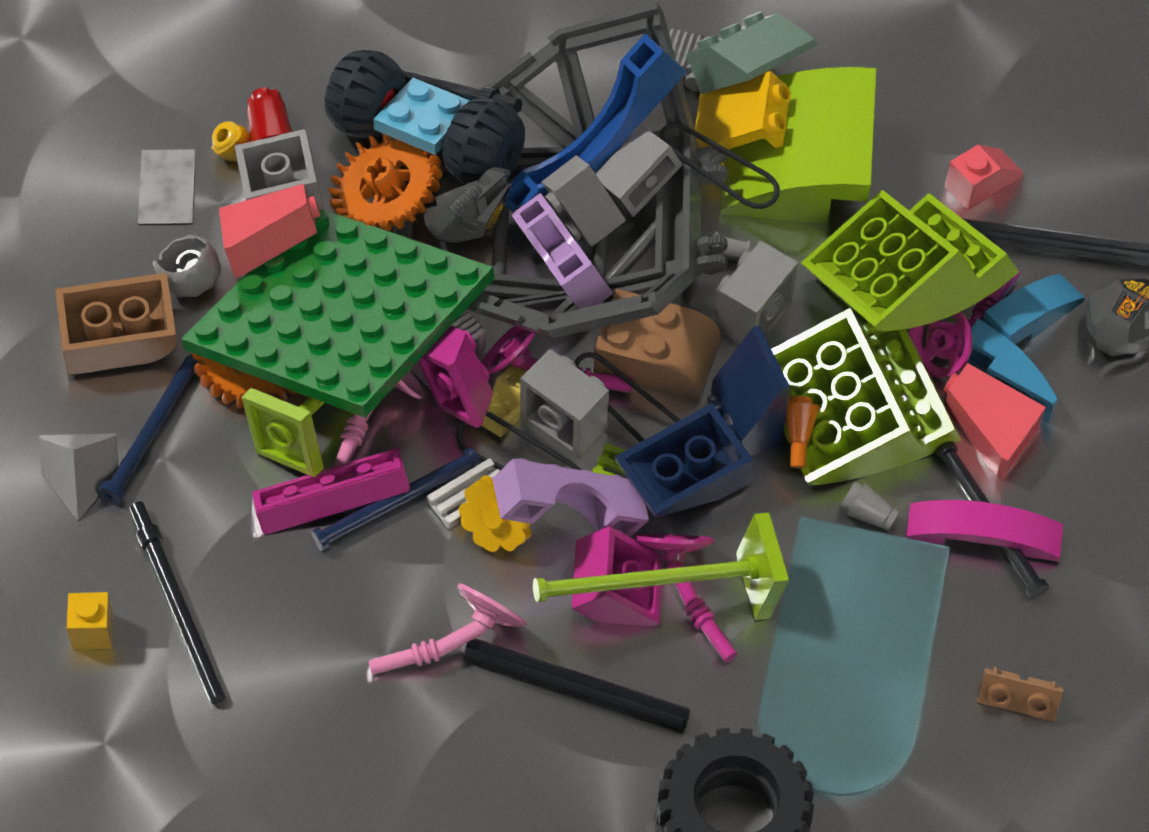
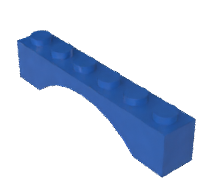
(642, 82)

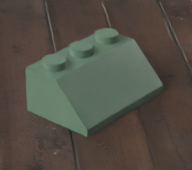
(746, 50)

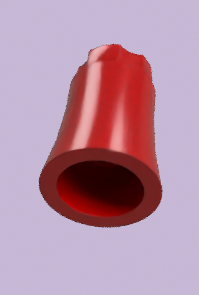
(267, 114)

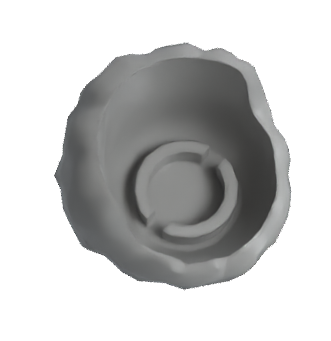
(190, 266)

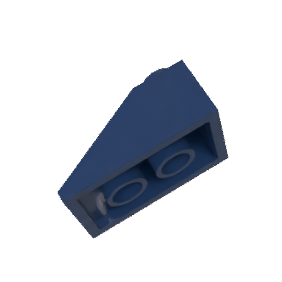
(752, 394)
(687, 463)

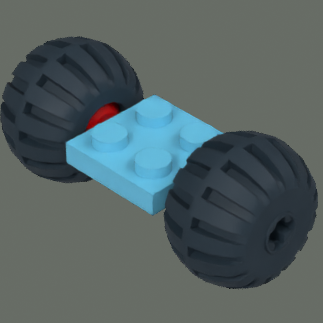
(372, 98)

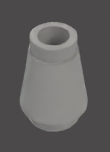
(869, 506)

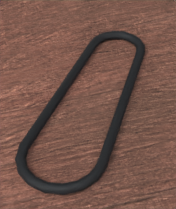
(730, 154)
(634, 386)
(523, 435)

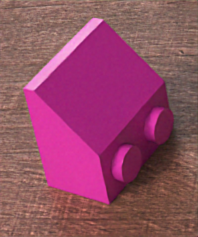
(457, 376)
(616, 553)

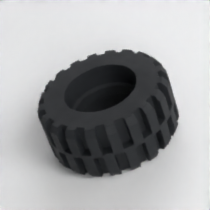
(739, 761)

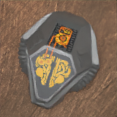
(470, 209)
(1120, 316)

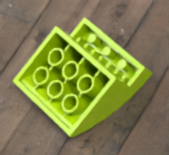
(822, 152)
(909, 264)
(871, 396)

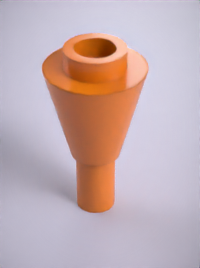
(799, 423)

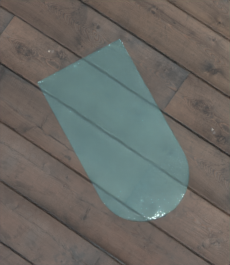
(852, 653)

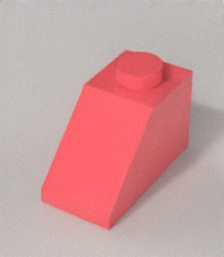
(980, 174)

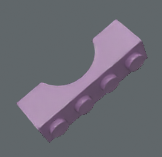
(561, 253)
(531, 488)

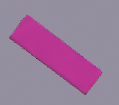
(331, 491)

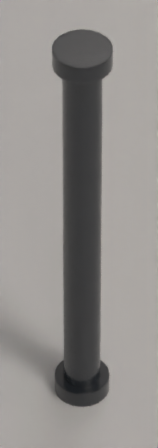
(947, 453)

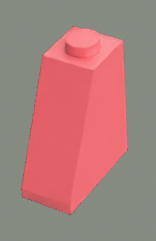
(266, 227)
(992, 417)

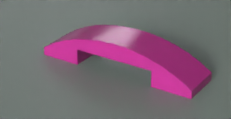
(985, 524)

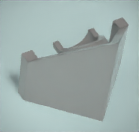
(78, 466)

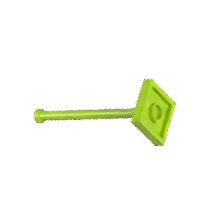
(284, 431)
(758, 564)

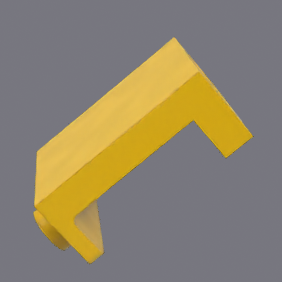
(745, 113)

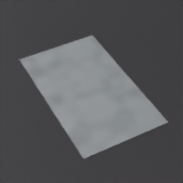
(166, 187)

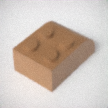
(116, 323)
(662, 350)

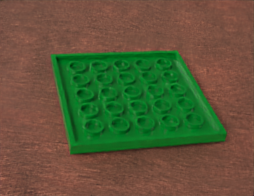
(340, 312)

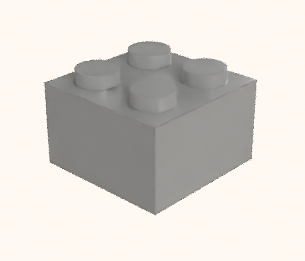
(277, 165)
(755, 292)
(564, 403)

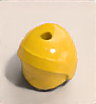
(226, 137)

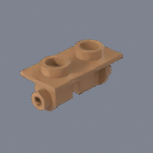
(1028, 697)

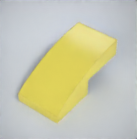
(505, 400)

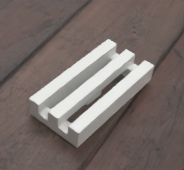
(455, 486)

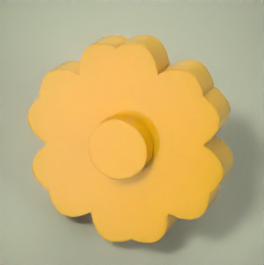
(482, 517)

